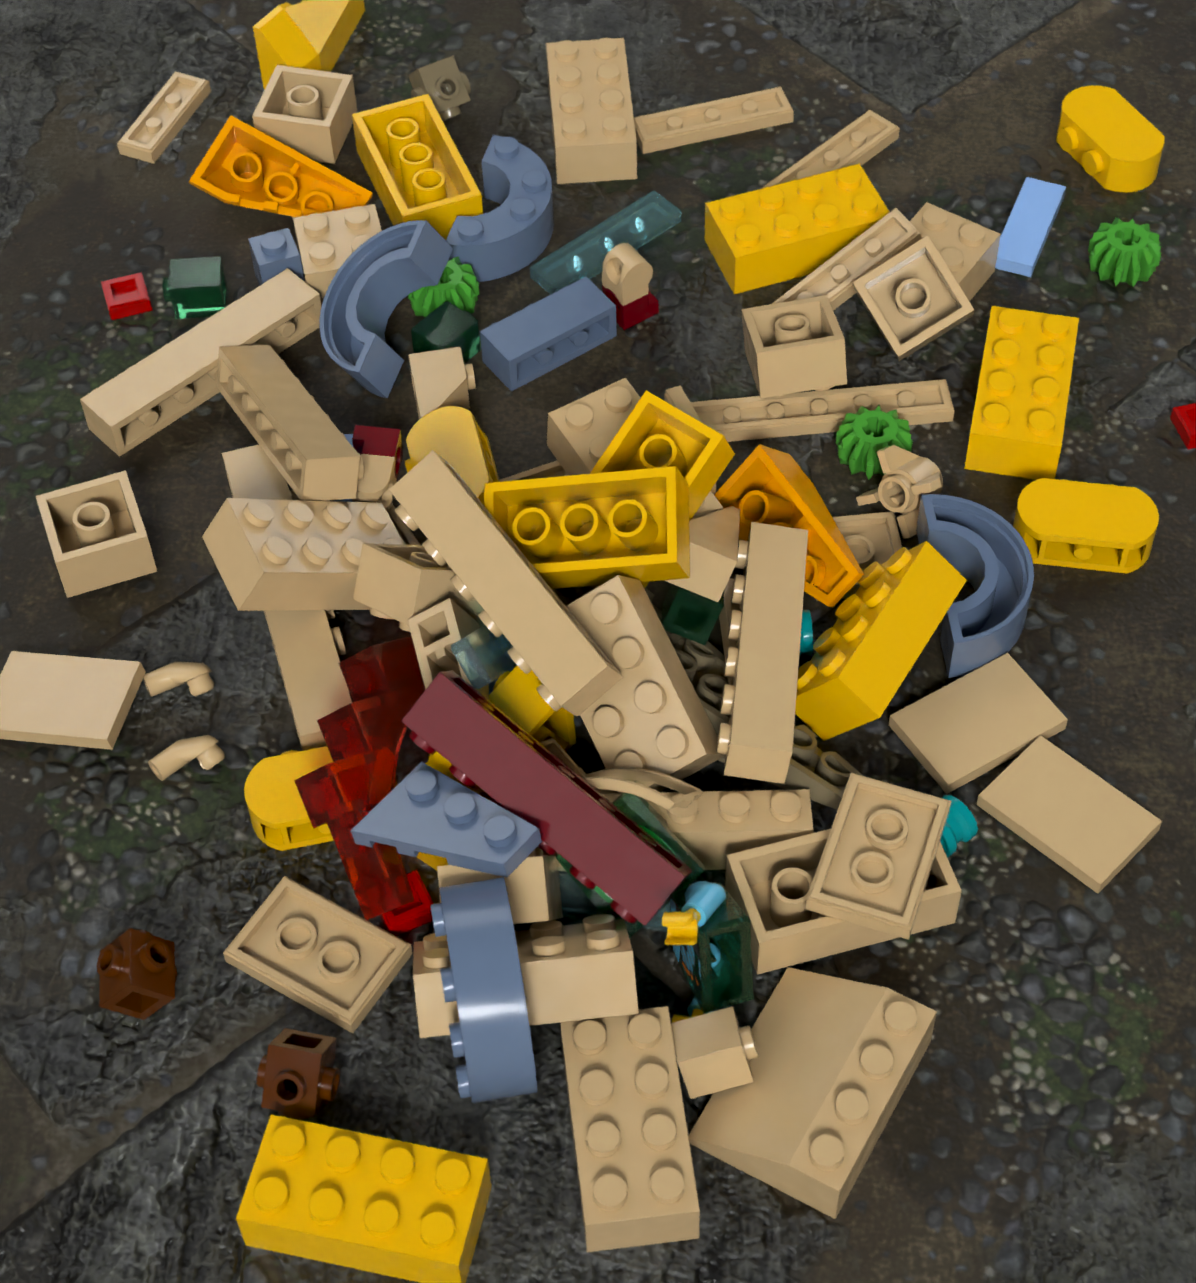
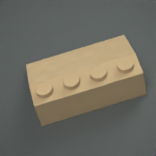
(821, 1088)

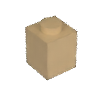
(713, 1052)

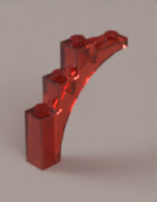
(364, 753)

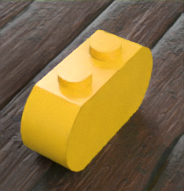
(1110, 138)
(459, 441)
(1086, 524)
(275, 801)

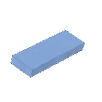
(1029, 226)

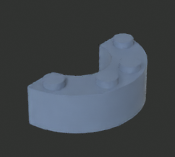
(520, 227)
(368, 291)
(997, 567)
(488, 991)

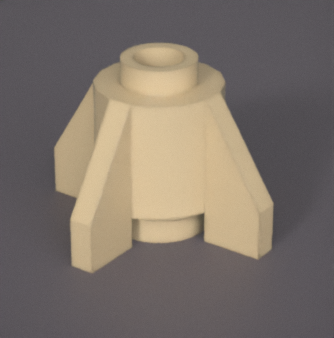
(903, 484)

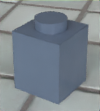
(274, 254)

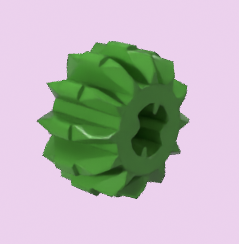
(1124, 252)
(456, 286)
(866, 434)

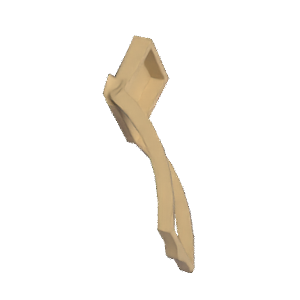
(616, 779)

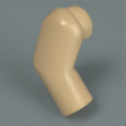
(177, 674)
(184, 751)

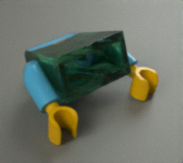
(711, 946)

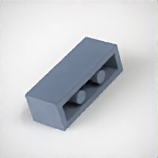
(548, 333)

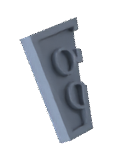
(448, 821)

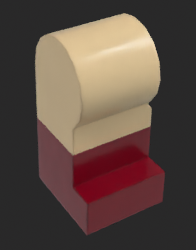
(626, 285)
(381, 460)

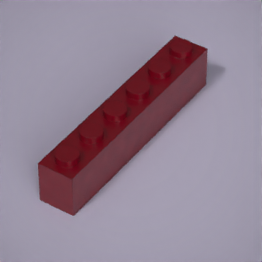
(541, 789)

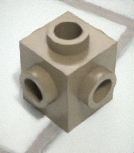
(444, 84)

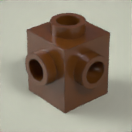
(137, 974)
(298, 1074)

